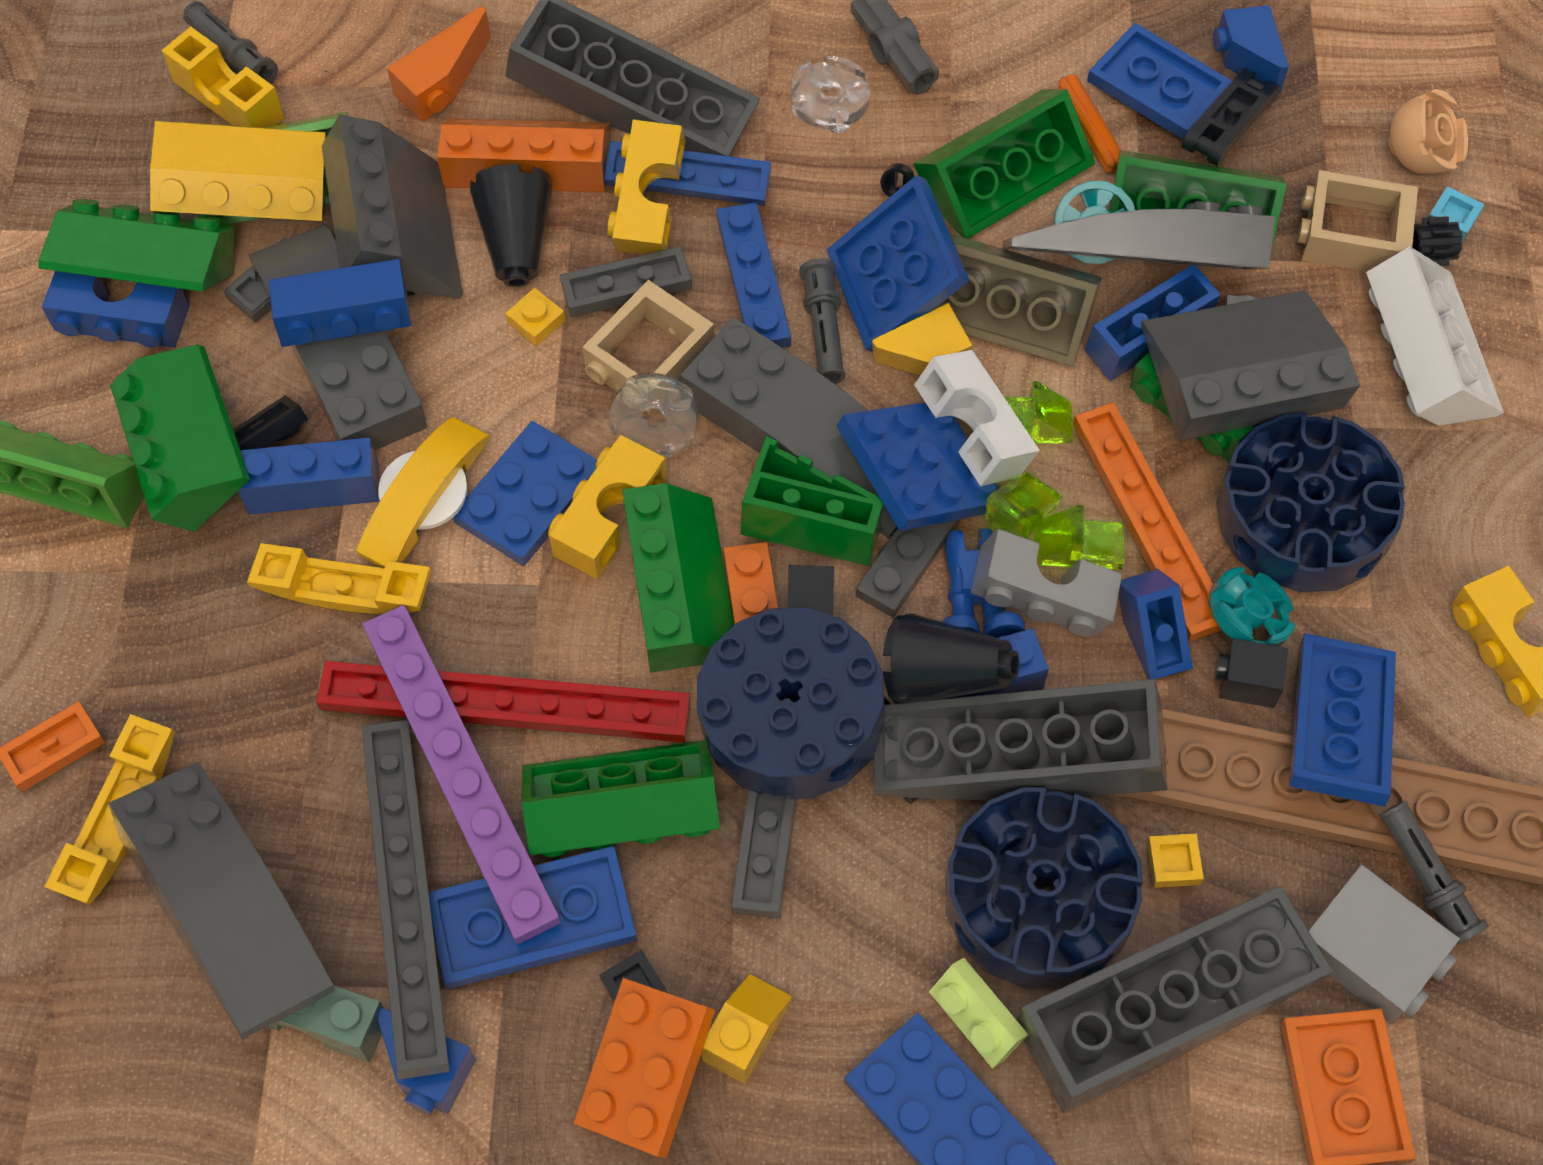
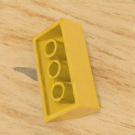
(237, 171)

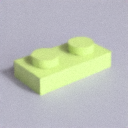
(978, 1013)

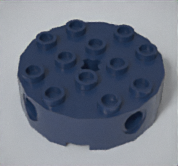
(1311, 502)
(750, 710)
(1056, 843)

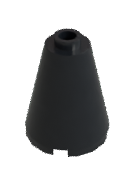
(513, 219)
(944, 660)

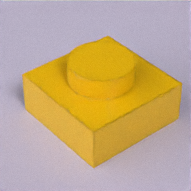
(535, 316)
(1175, 860)

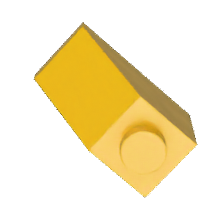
(920, 340)
(745, 1028)

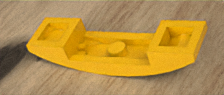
(417, 489)
(338, 584)
(98, 851)

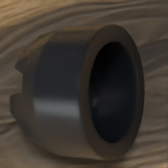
(890, 177)

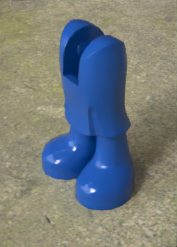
(961, 569)

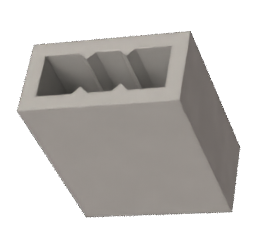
(1382, 945)

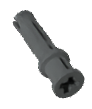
(236, 51)
(822, 303)
(1443, 893)

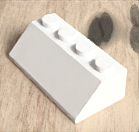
(1432, 340)

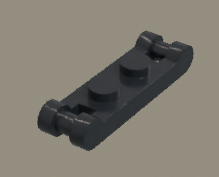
(1230, 116)

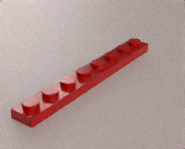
(519, 702)

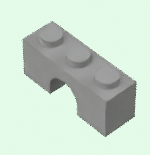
(1011, 578)

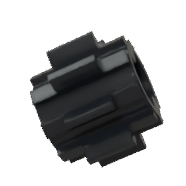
(1438, 239)

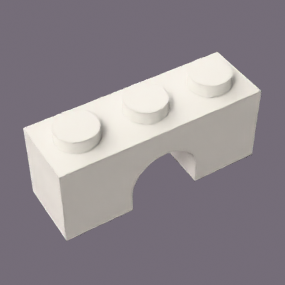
(963, 389)

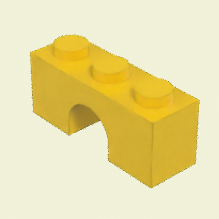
(202, 72)
(650, 154)
(582, 533)
(1488, 613)

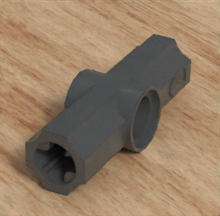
(896, 43)

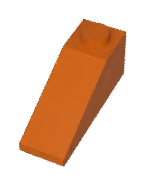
(437, 69)

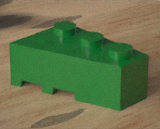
(808, 509)

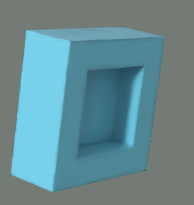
(1458, 208)

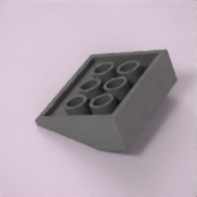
(389, 205)
(1248, 364)

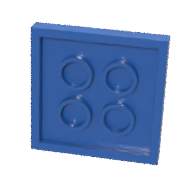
(897, 262)
(915, 464)

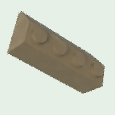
(1023, 301)

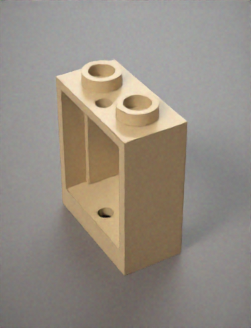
(1363, 193)
(663, 311)

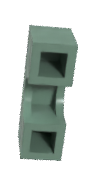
(340, 1022)

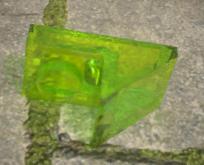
(1044, 414)
(1020, 505)
(1068, 538)

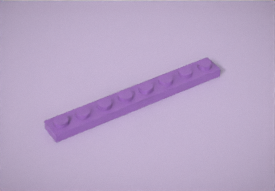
(461, 775)

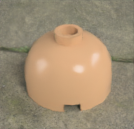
(1428, 135)

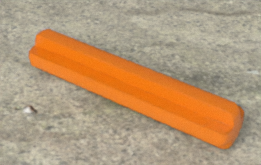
(1092, 123)

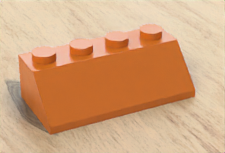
(566, 150)

